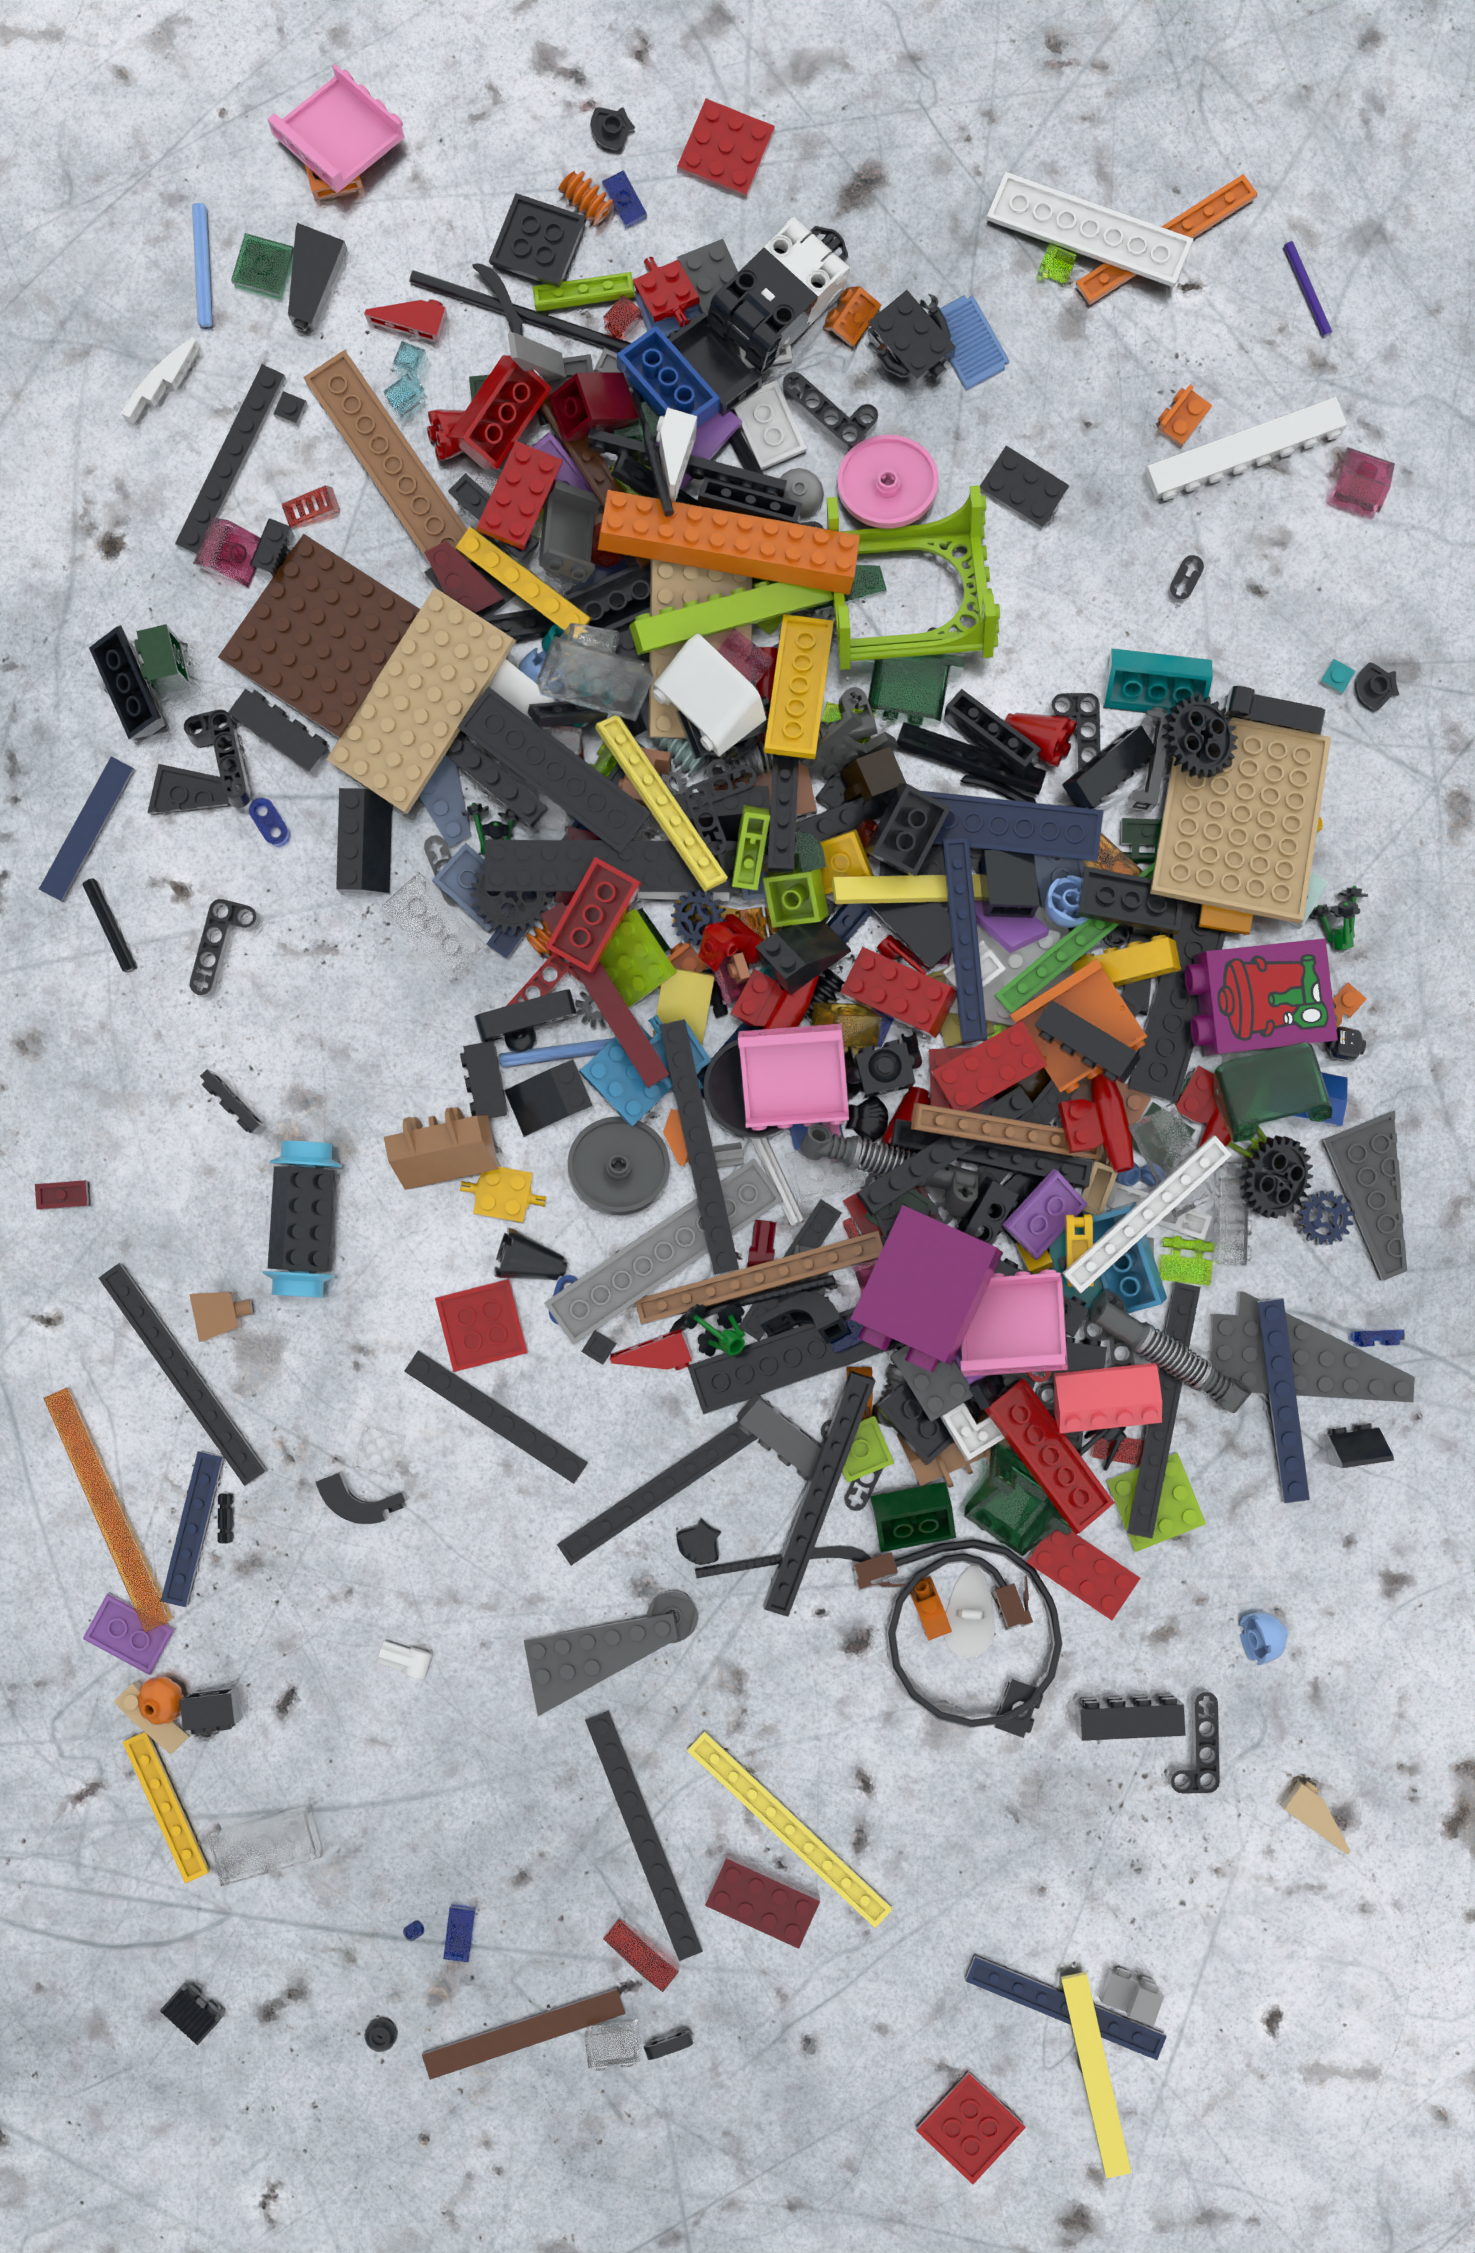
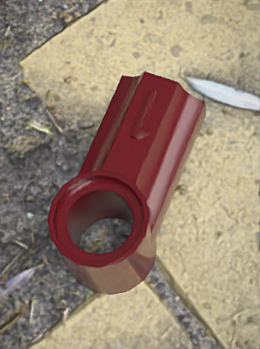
(762, 1243)

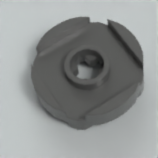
(684, 1608)

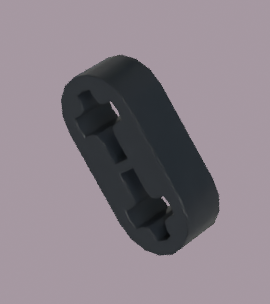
(1181, 575)
(668, 2045)

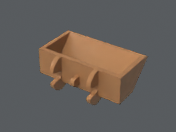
(441, 1150)
(946, 1461)

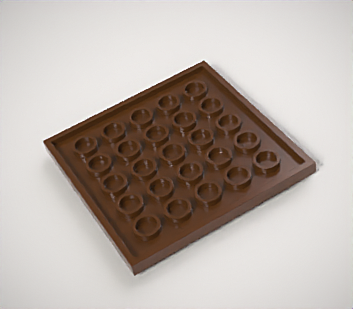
(319, 635)

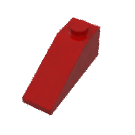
(413, 317)
(660, 1352)

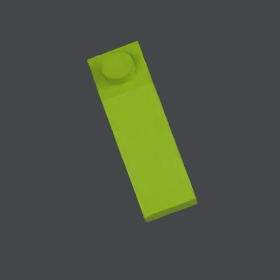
(750, 847)

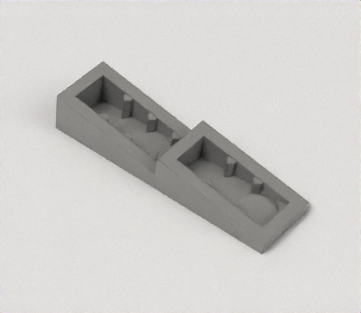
(533, 355)

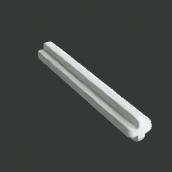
(778, 1180)

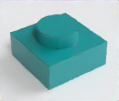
(1337, 676)

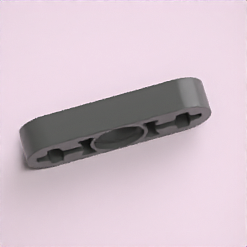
(432, 856)

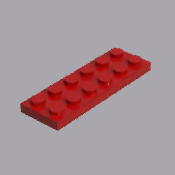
(1049, 1456)

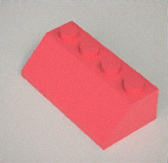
(1107, 1398)

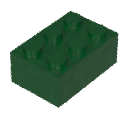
(162, 659)
(913, 1517)

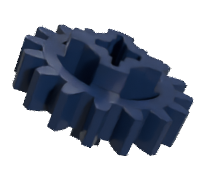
(698, 907)
(1331, 1227)

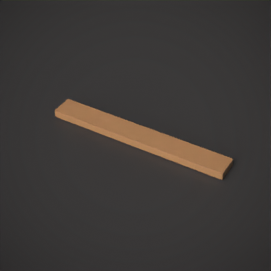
(994, 1130)

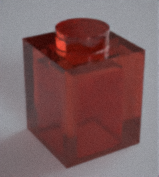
(622, 318)

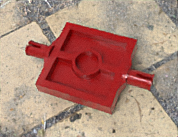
(666, 291)

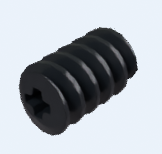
(825, 990)

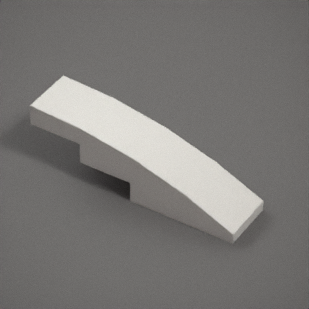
(166, 373)
(1190, 1223)

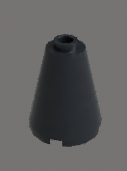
(527, 1259)

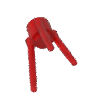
(894, 948)

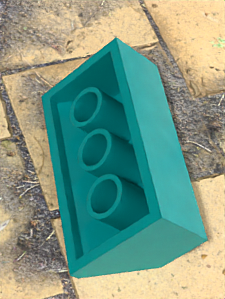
(1154, 680)

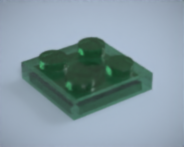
(262, 265)

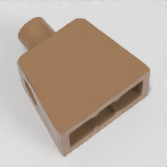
(218, 1313)

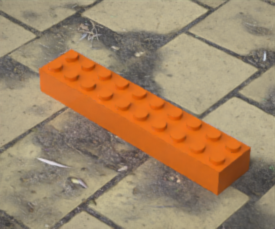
(729, 542)

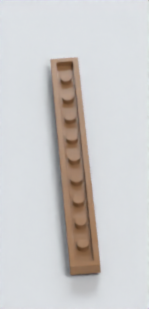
(760, 1277)

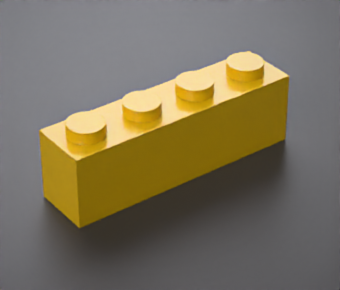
(1136, 961)

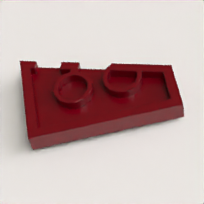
(460, 578)

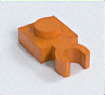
(1347, 1002)

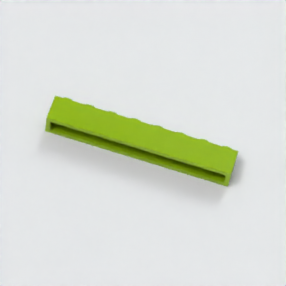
(723, 614)

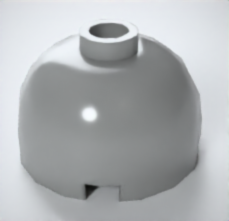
(805, 488)

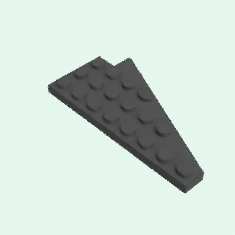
(1319, 1361)

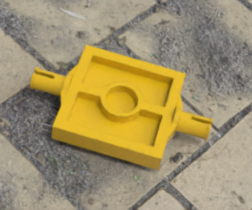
(503, 1194)

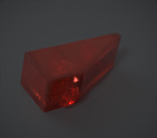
(642, 1955)

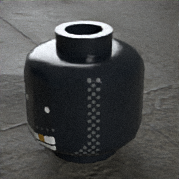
(1348, 1046)

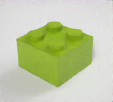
(795, 897)

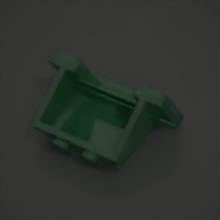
(912, 686)
(1013, 1504)

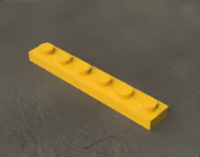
(520, 580)
(166, 1807)

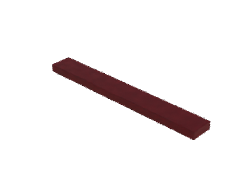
(616, 1013)

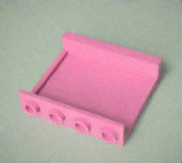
(338, 130)
(794, 1076)
(1017, 1326)

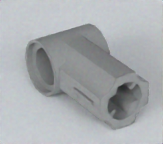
(728, 1154)

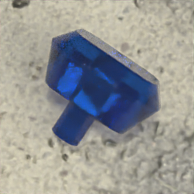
(413, 1931)

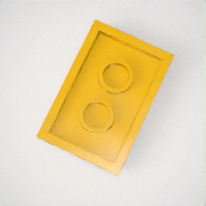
(844, 858)

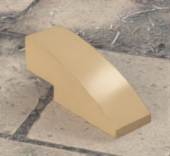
(1100, 1185)

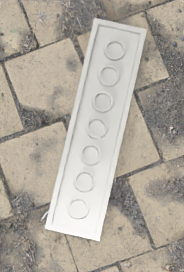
(1090, 229)

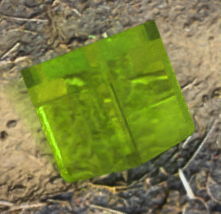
(1057, 264)

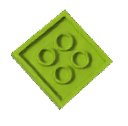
(636, 960)
(1177, 1507)

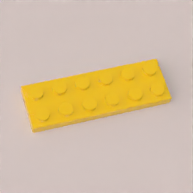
(799, 686)

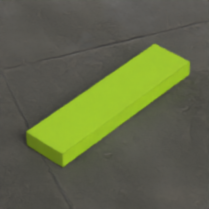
(583, 291)

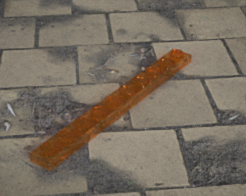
(106, 1509)

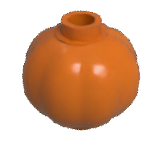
(160, 1700)

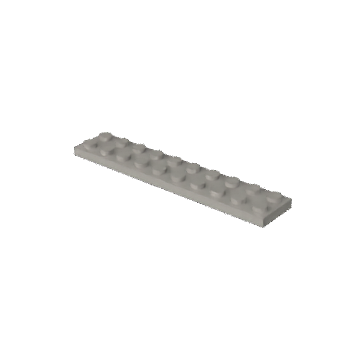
(657, 1255)

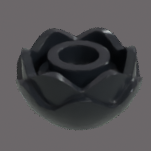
(521, 1043)
(380, 2027)

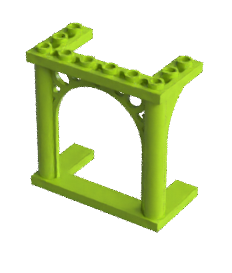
(957, 530)

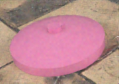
(887, 481)

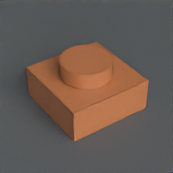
(738, 968)

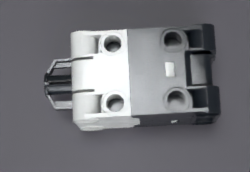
(780, 292)

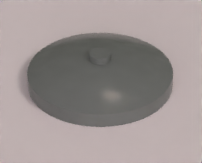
(618, 1166)

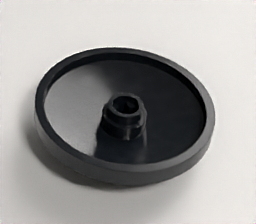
(725, 1094)

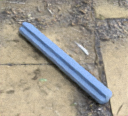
(202, 272)
(552, 1053)

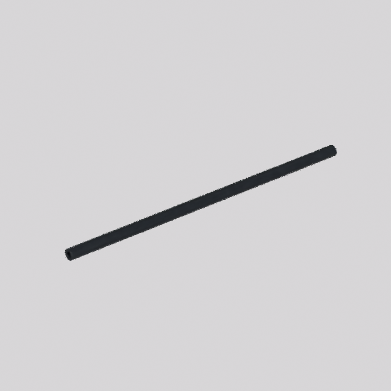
(524, 313)

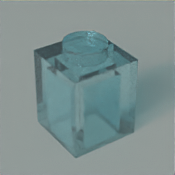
(410, 360)
(404, 394)

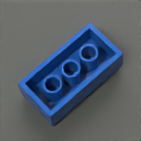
(666, 377)

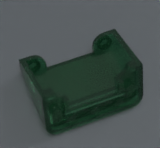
(1269, 1089)

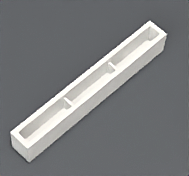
(1246, 448)

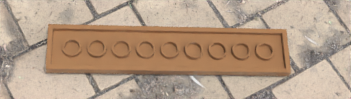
(385, 454)

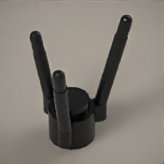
(1107, 1434)

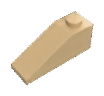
(168, 1736)
(1312, 1810)

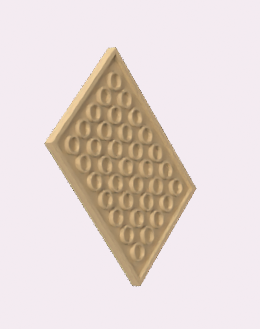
(1248, 831)

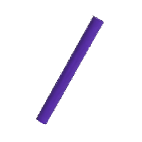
(1308, 288)

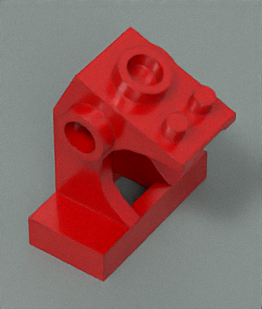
(727, 939)

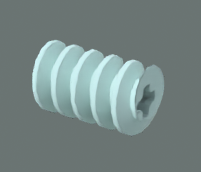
(682, 753)

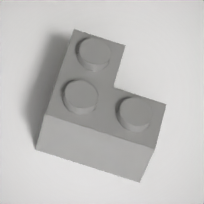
(1136, 1997)

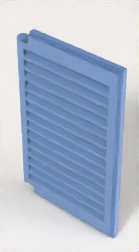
(977, 347)

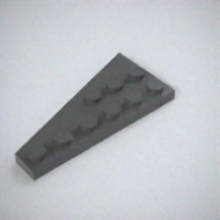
(1371, 1180)
(579, 1659)

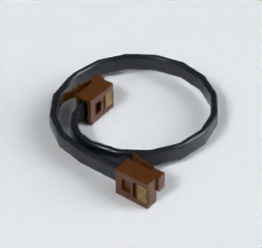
(1005, 1599)

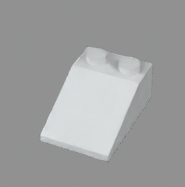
(676, 442)

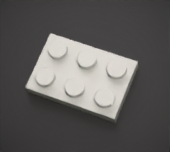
(770, 426)

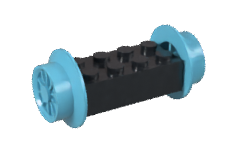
(301, 1218)

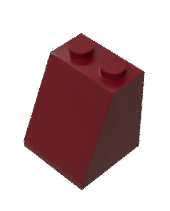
(593, 402)

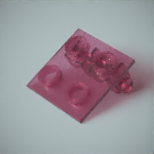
(745, 656)

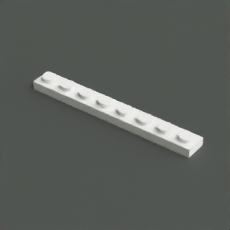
(1146, 1214)

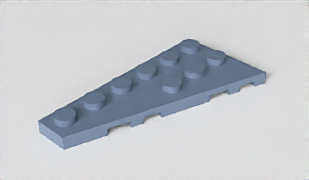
(445, 803)

